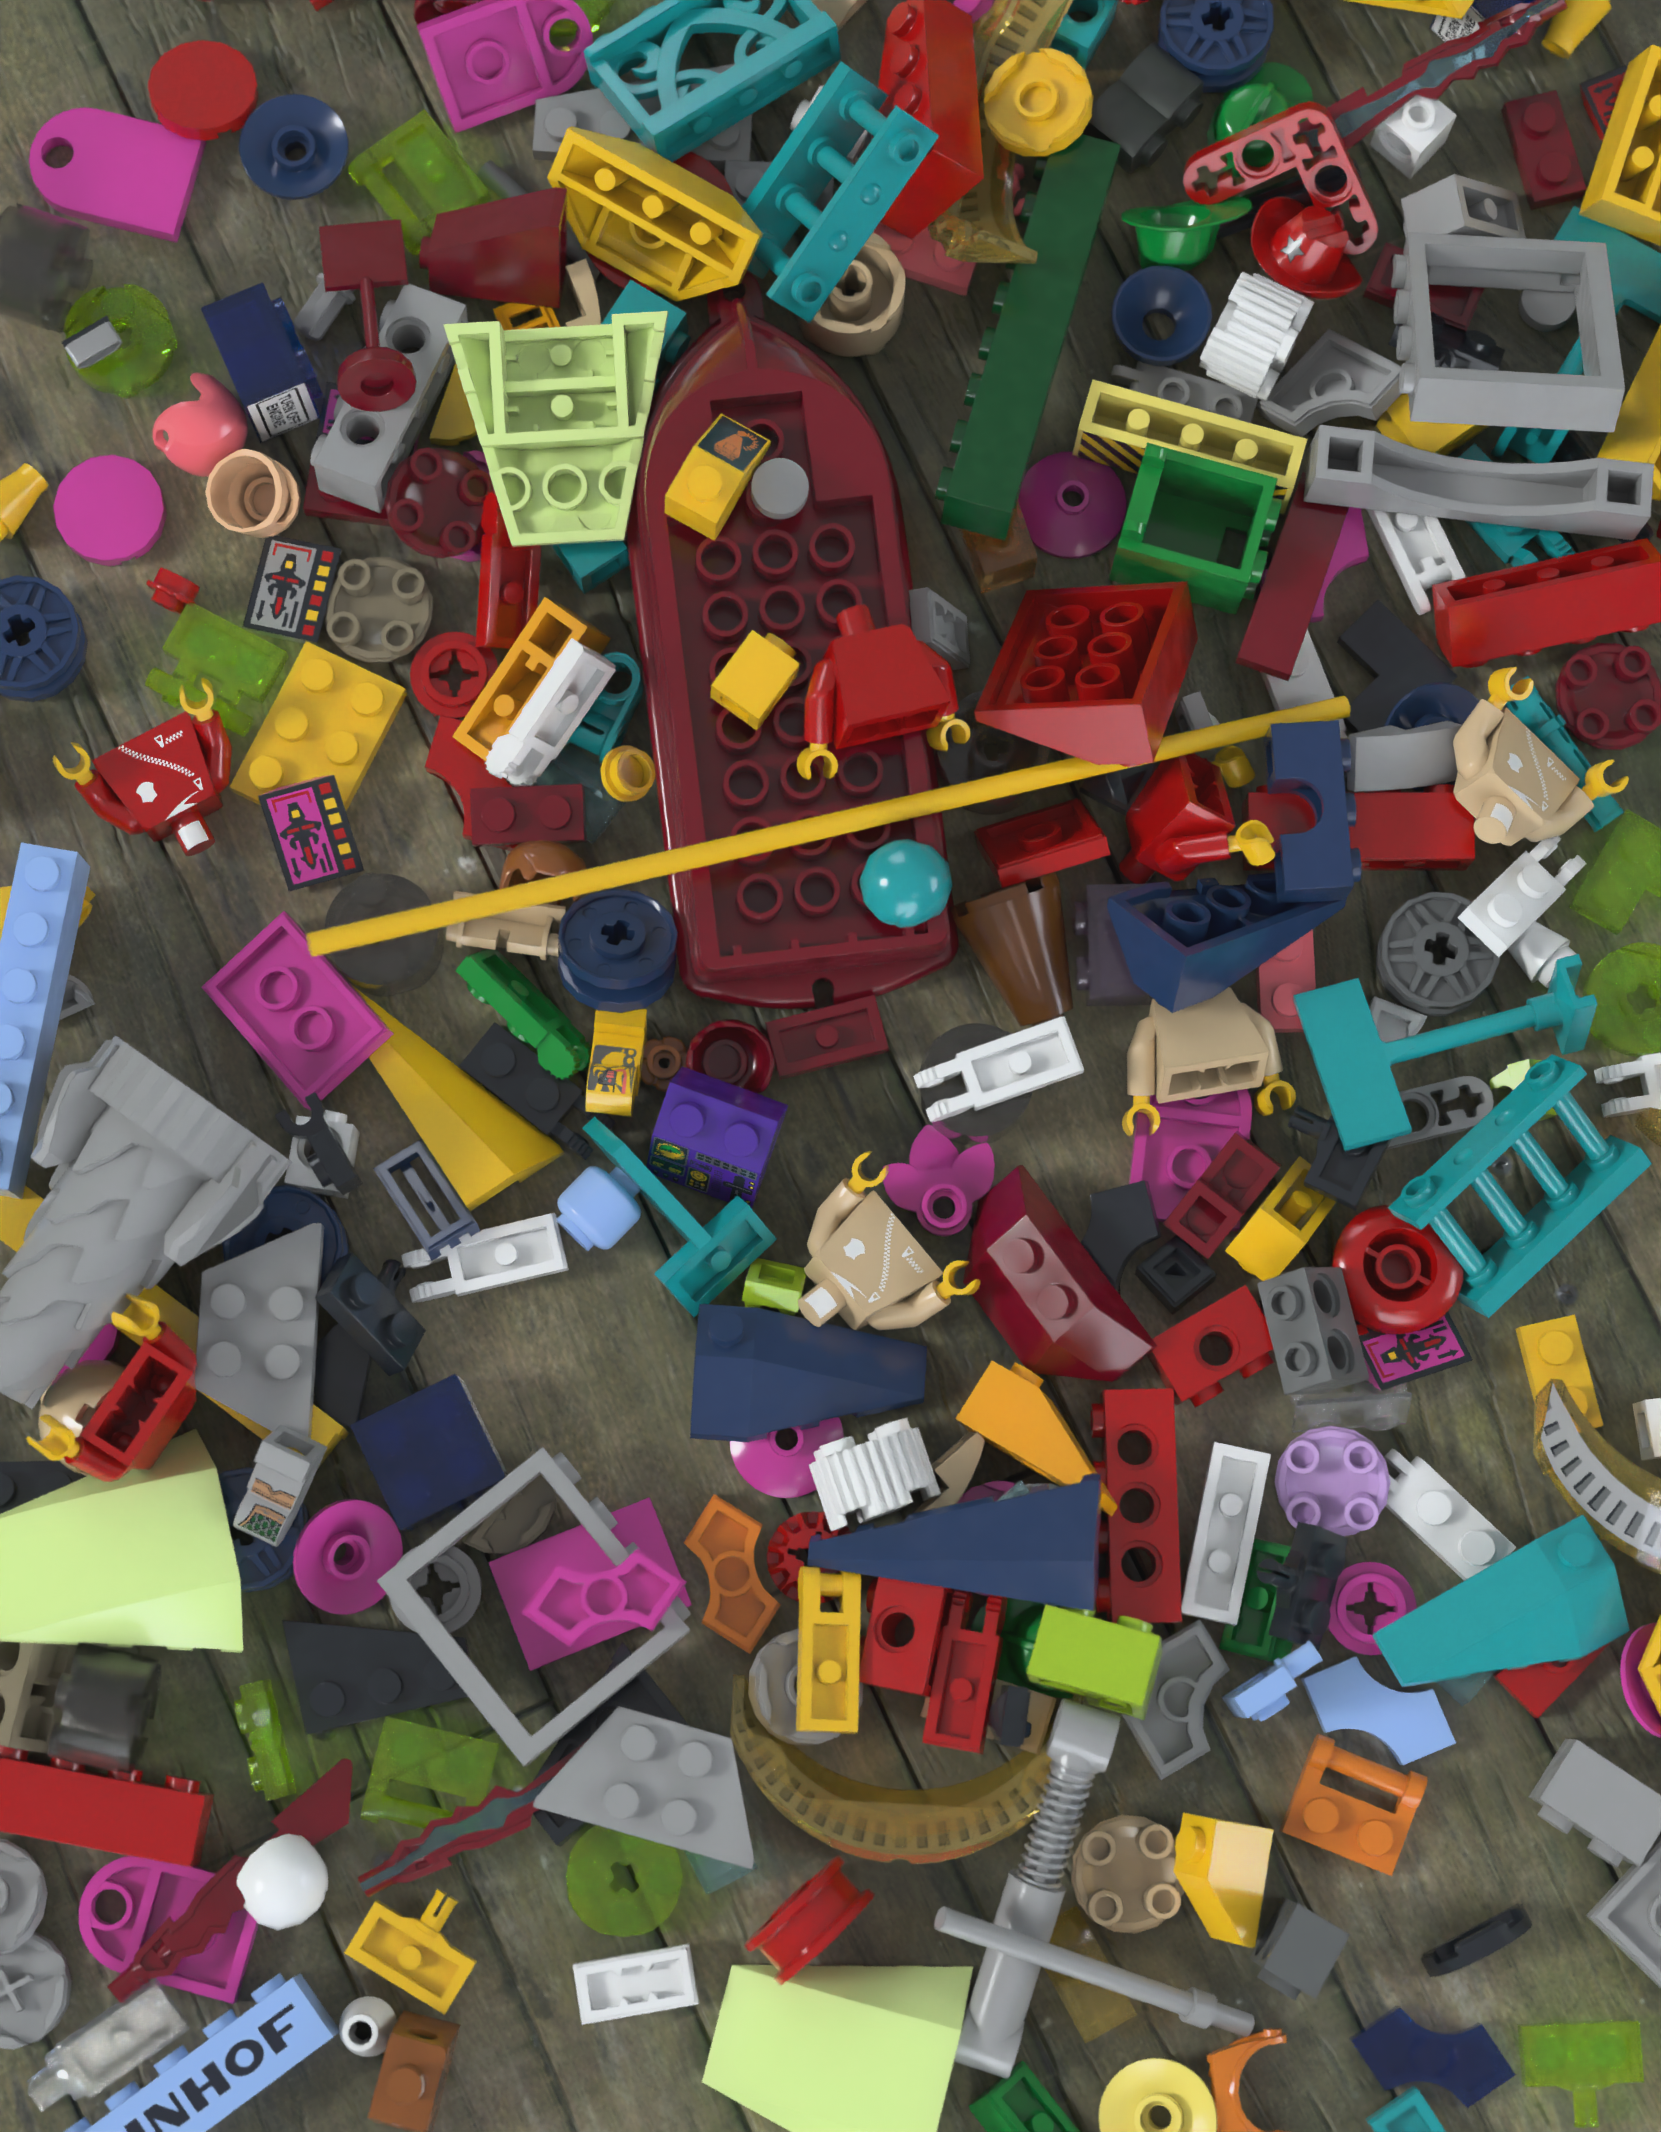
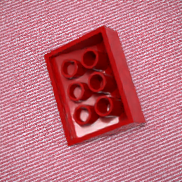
(1093, 670)

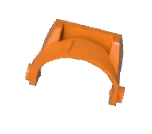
(1225, 2073)

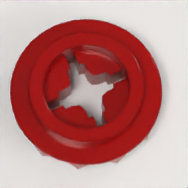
(436, 659)
(796, 1534)

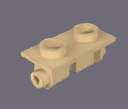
(522, 931)

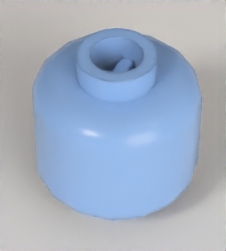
(599, 1207)

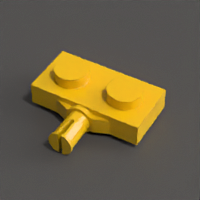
(413, 1952)

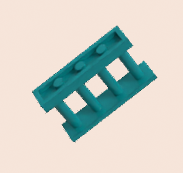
(804, 169)
(1552, 1222)

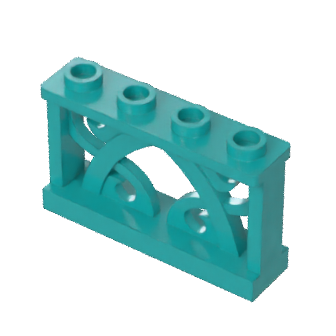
(691, 117)

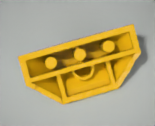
(652, 216)

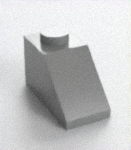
(1463, 208)

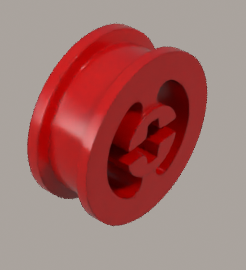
(809, 1920)

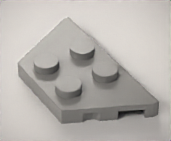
(263, 1330)
(657, 1785)

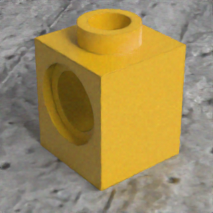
(756, 678)

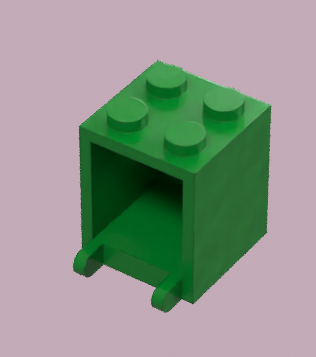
(1180, 523)

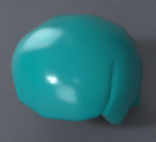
(906, 883)

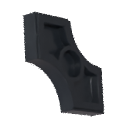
(1119, 1226)

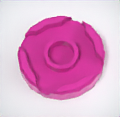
(110, 510)

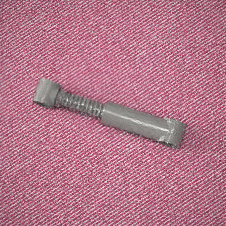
(1033, 1892)

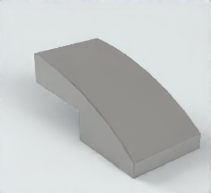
(1402, 758)

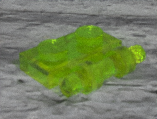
(224, 653)

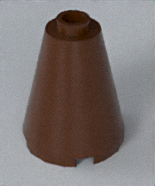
(1022, 946)

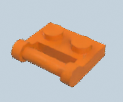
(1346, 1823)

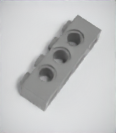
(363, 471)

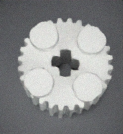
(1255, 335)
(873, 1475)

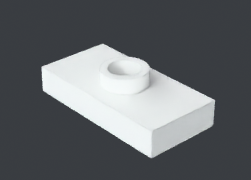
(635, 1983)

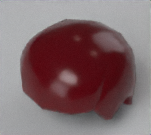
(733, 1054)

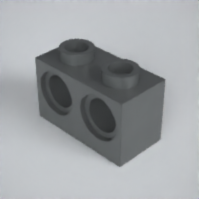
(1313, 1330)
(1297, 1950)

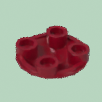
(437, 502)
(1609, 696)

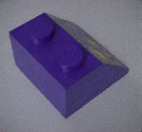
(714, 1136)

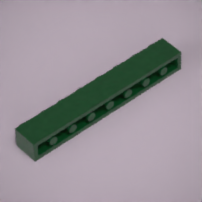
(1027, 340)

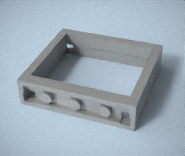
(1508, 397)
(598, 1523)

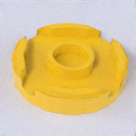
(1038, 102)

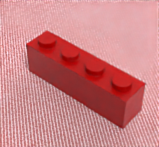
(1548, 603)
(1390, 830)
(103, 1810)

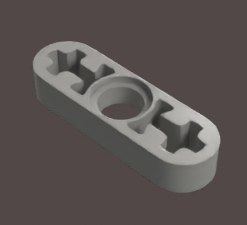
(1456, 1119)

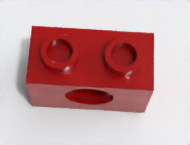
(1232, 1319)
(911, 1666)

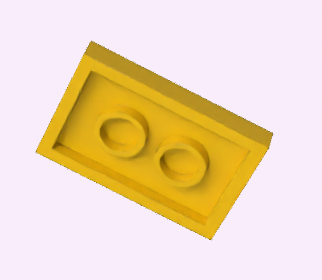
(320, 725)

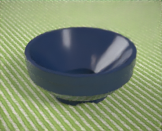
(1165, 292)

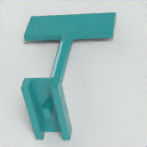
(1634, 282)
(1357, 1063)

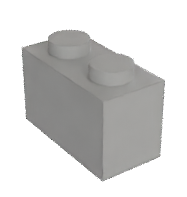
(1600, 1802)

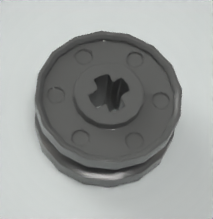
(1408, 968)

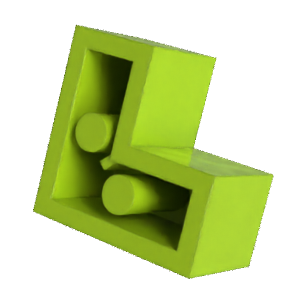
(1097, 1659)

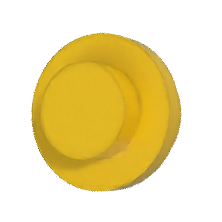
(627, 773)

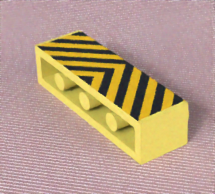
(1122, 422)

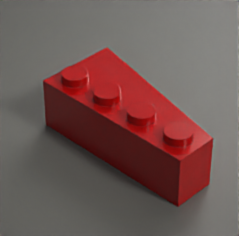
(933, 77)

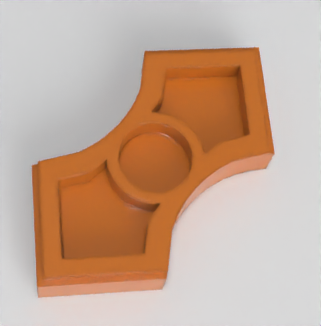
(726, 1546)

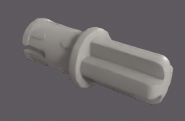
(321, 310)

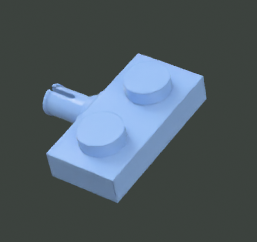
(1265, 1691)

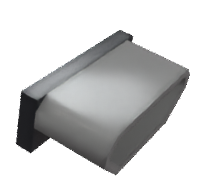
(92, 343)

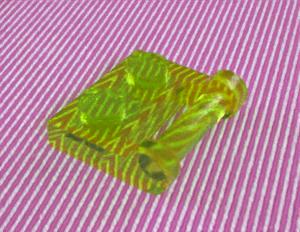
(430, 167)
(430, 1760)

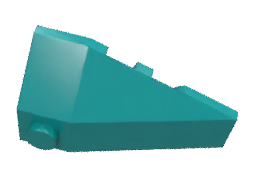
(1527, 1609)

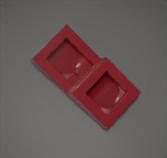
(1222, 1194)

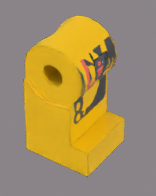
(616, 1061)

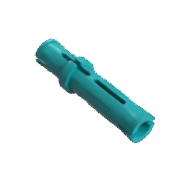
(1549, 729)

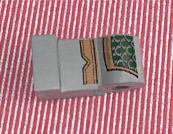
(278, 1484)

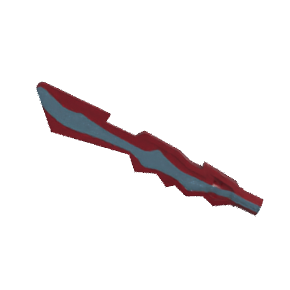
(1436, 70)
(469, 1828)

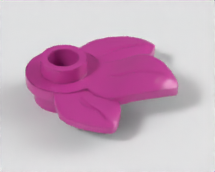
(940, 1173)

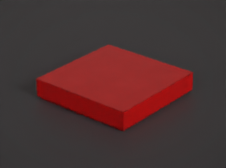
(1041, 842)

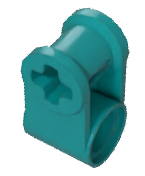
(610, 714)

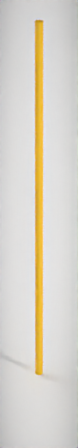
(796, 833)

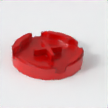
(203, 89)

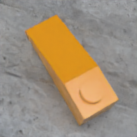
(523, 672)
(1027, 1426)

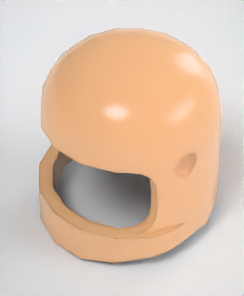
(247, 476)

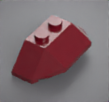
(1048, 1289)

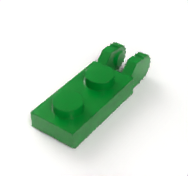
(527, 1012)

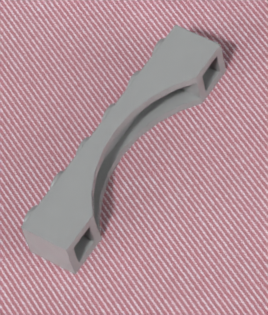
(1385, 475)

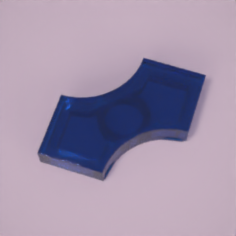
(1404, 2052)

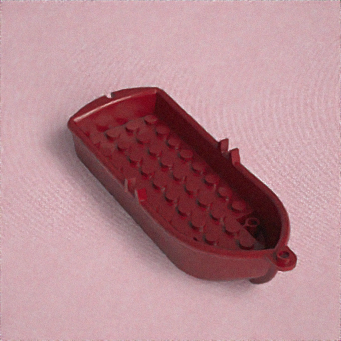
(793, 915)

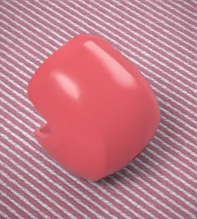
(202, 429)

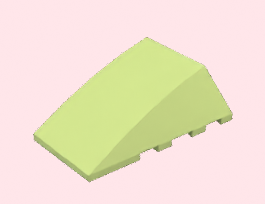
(561, 420)
(125, 1560)
(840, 2045)

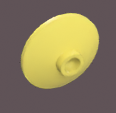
(1156, 2082)

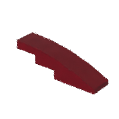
(1291, 586)

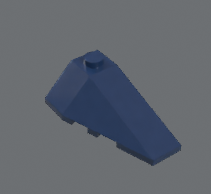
(1207, 937)
(781, 1372)

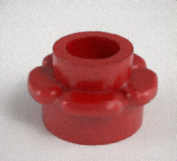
(172, 590)

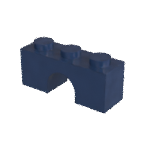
(1311, 763)

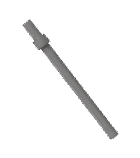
(1192, 2005)

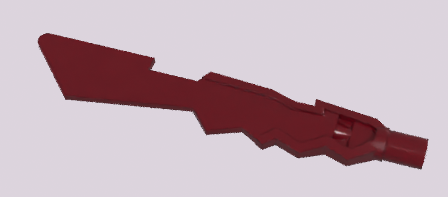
(313, 1815)

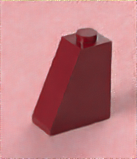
(501, 250)

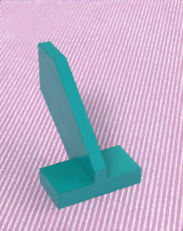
(712, 1252)

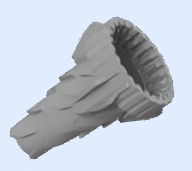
(137, 1185)

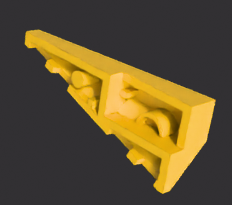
(462, 1123)

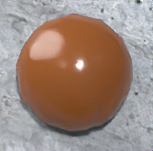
(539, 861)

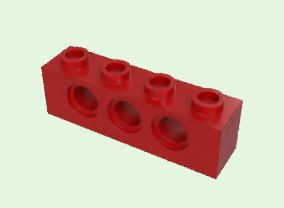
(1153, 1418)

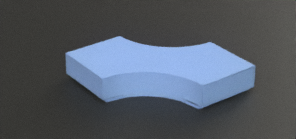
(1405, 1722)

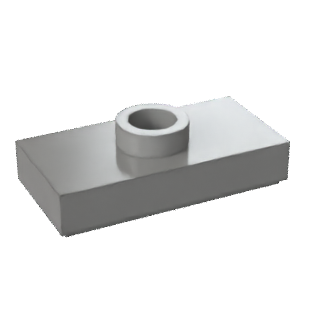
(940, 626)

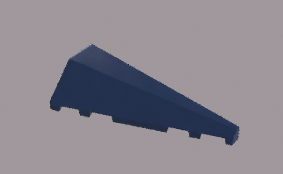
(1015, 1547)

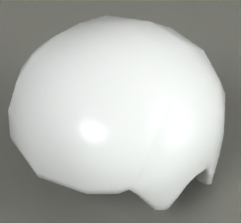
(283, 1882)

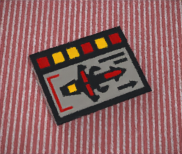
(291, 589)

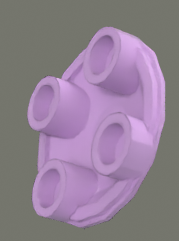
(1332, 1480)

